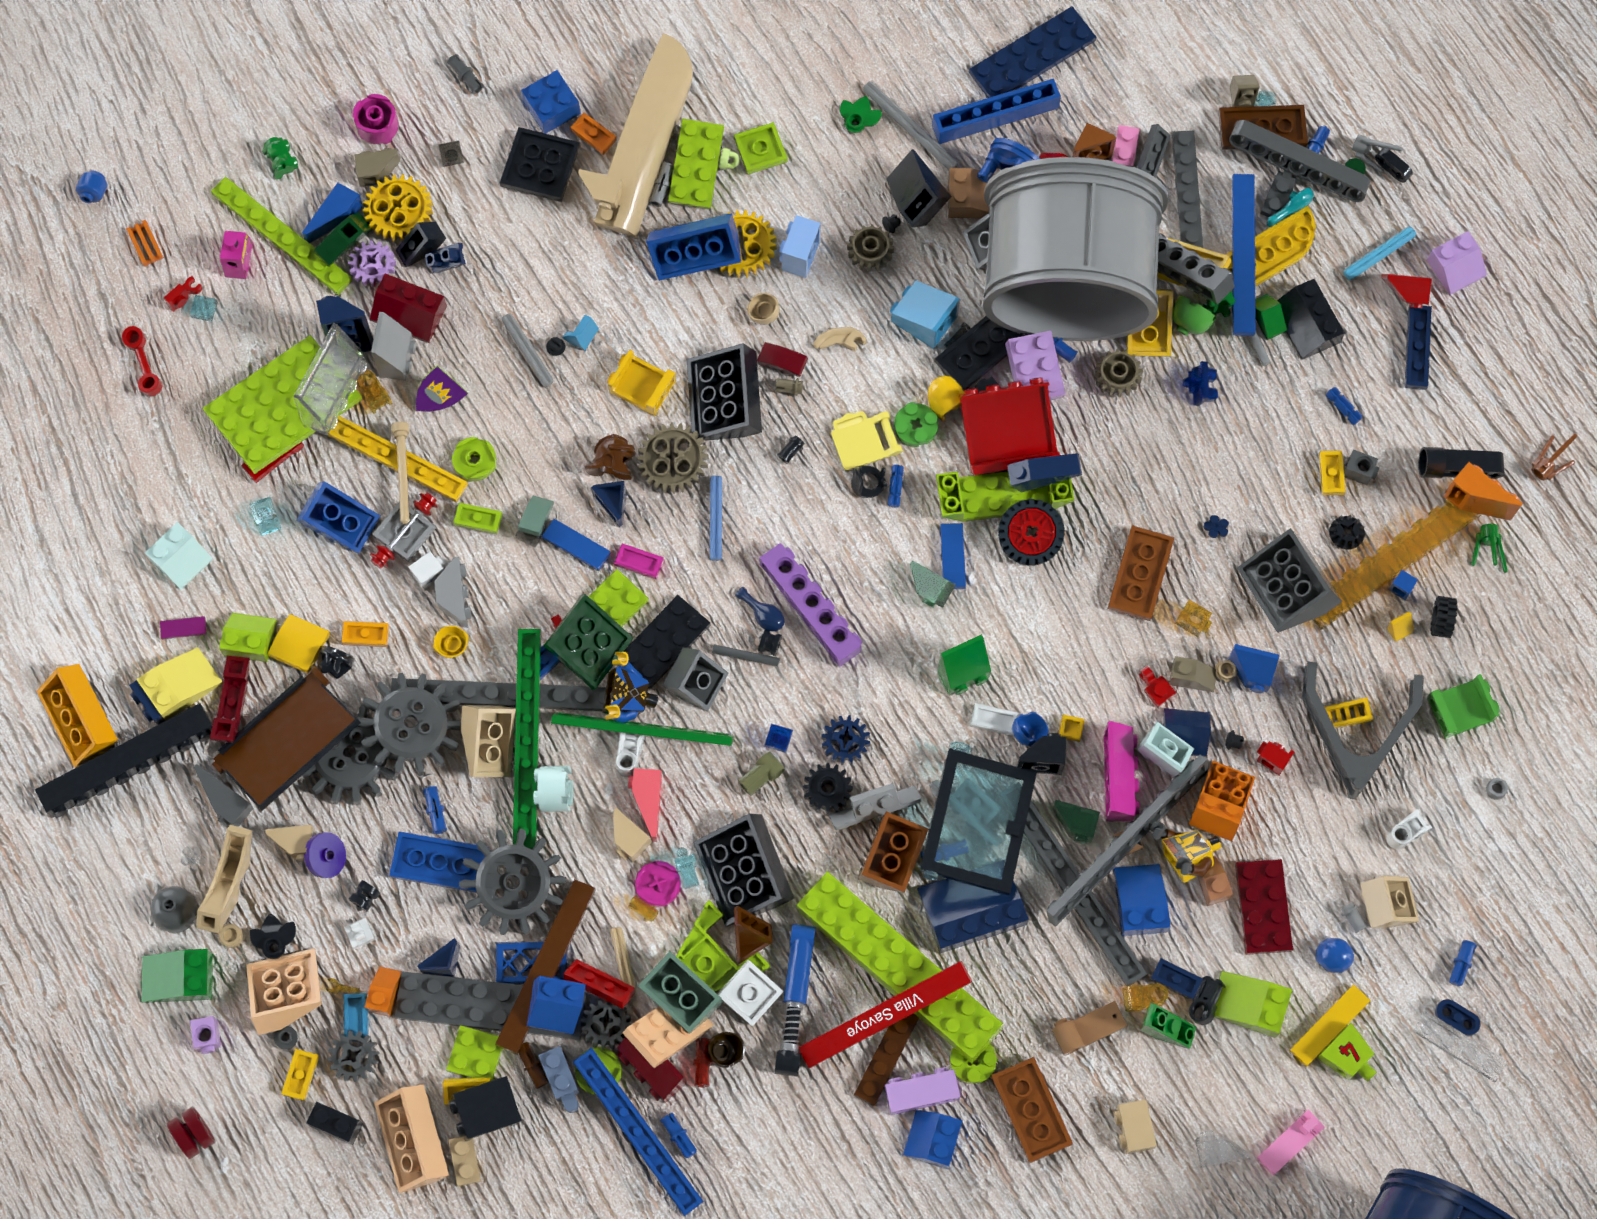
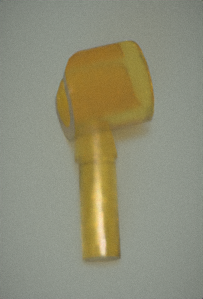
(340, 987)

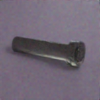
(964, 328)

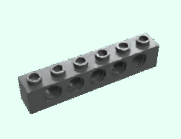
(1193, 271)

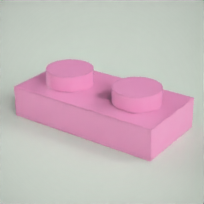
(1126, 145)

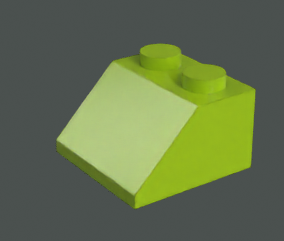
(248, 636)

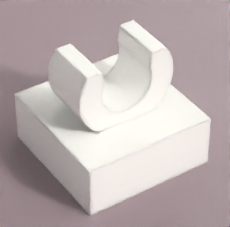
(359, 933)

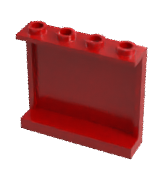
(1007, 425)

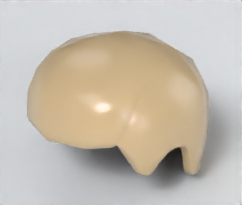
(763, 308)

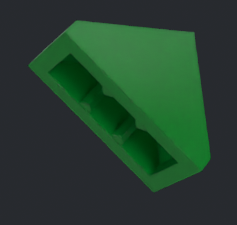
(1269, 316)

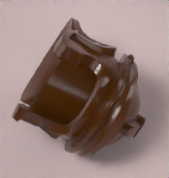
(610, 457)

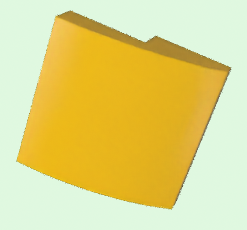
(298, 643)

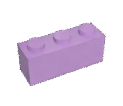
(922, 1091)

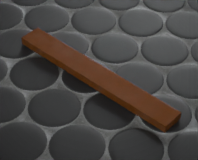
(546, 963)

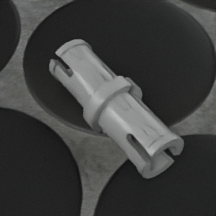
(666, 173)

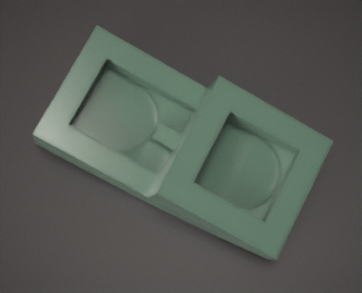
(535, 515)

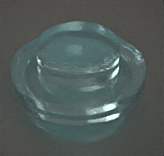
(1266, 98)

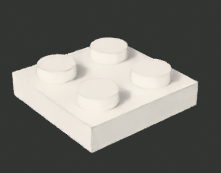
(750, 992)

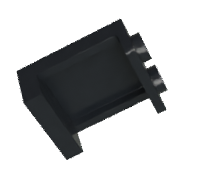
(484, 1108)

